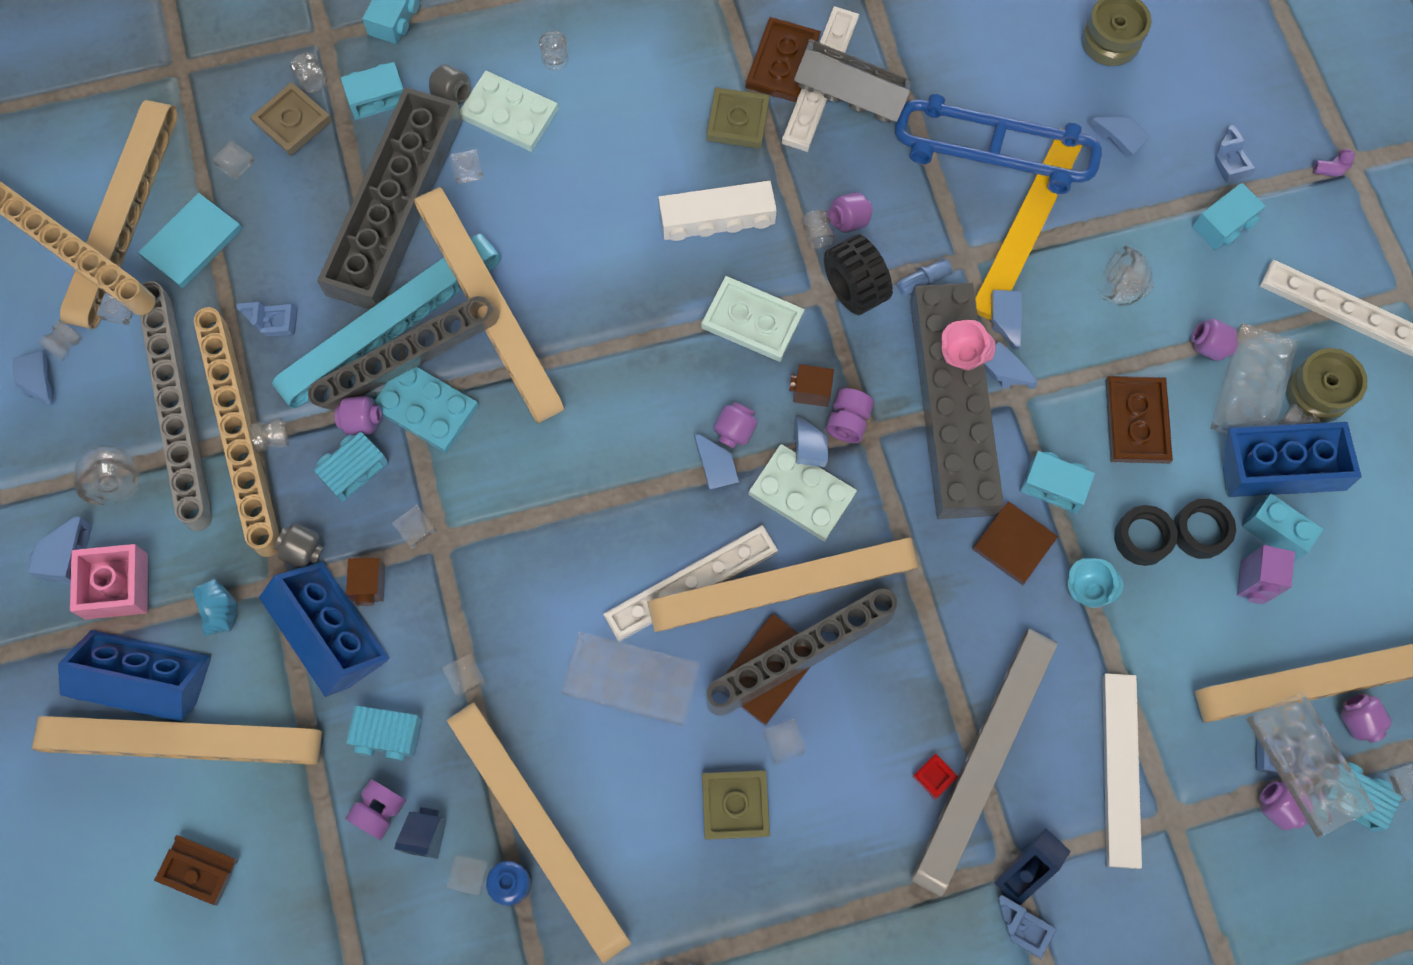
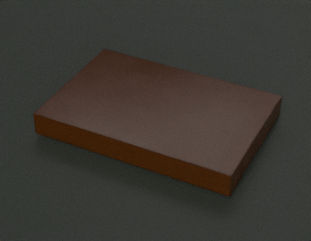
(780, 58)
(1138, 419)
(769, 636)

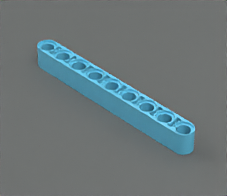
(377, 325)

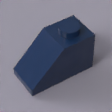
(421, 833)
(1033, 867)

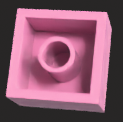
(109, 582)

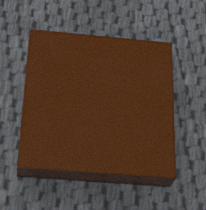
(1015, 543)

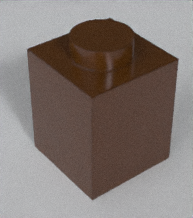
(812, 385)
(365, 581)

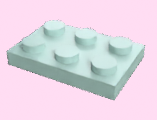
(508, 111)
(752, 318)
(802, 493)

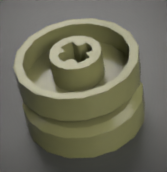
(1116, 31)
(1327, 384)

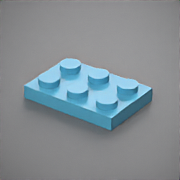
(426, 407)

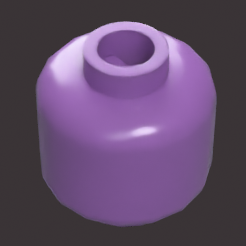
(850, 212)
(1215, 339)
(357, 415)
(735, 425)
(1366, 717)
(1281, 807)

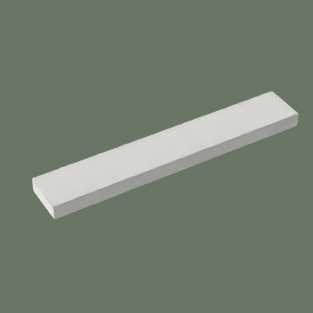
(812, 104)
(1339, 306)
(713, 569)
(1121, 771)

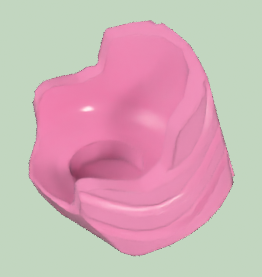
(967, 344)

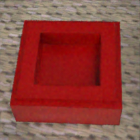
(935, 776)

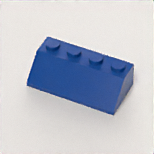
(1290, 459)
(323, 627)
(133, 675)

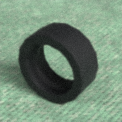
(1219, 513)
(1161, 520)

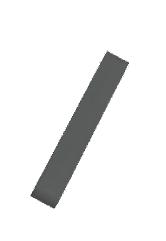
(418, 353)
(794, 664)

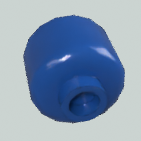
(508, 883)

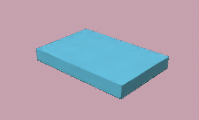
(190, 240)

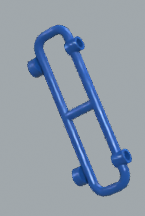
(1059, 178)

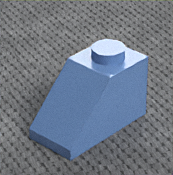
(53, 553)

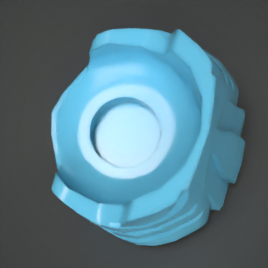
(1094, 582)

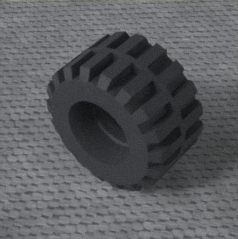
(858, 274)

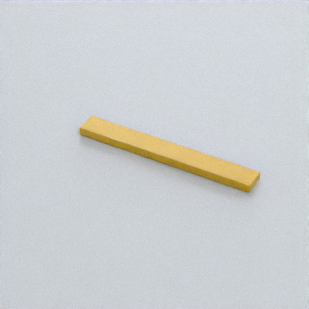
(1024, 230)

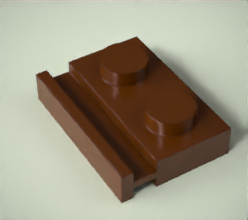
(196, 870)

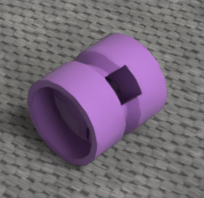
(851, 412)
(371, 820)

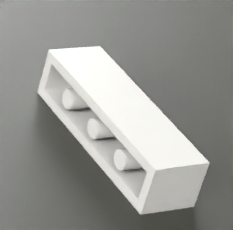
(717, 210)

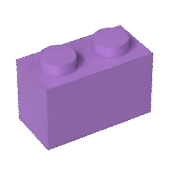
(1266, 574)

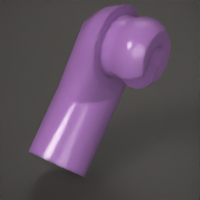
(1338, 166)

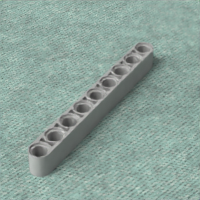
(178, 416)
(983, 763)

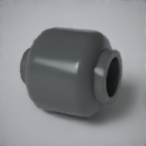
(449, 84)
(298, 546)

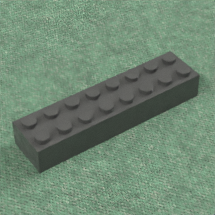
(384, 208)
(955, 409)

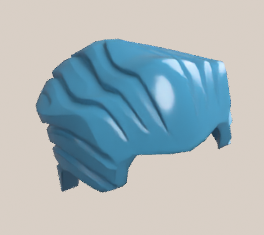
(216, 607)

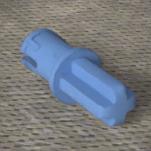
(925, 276)

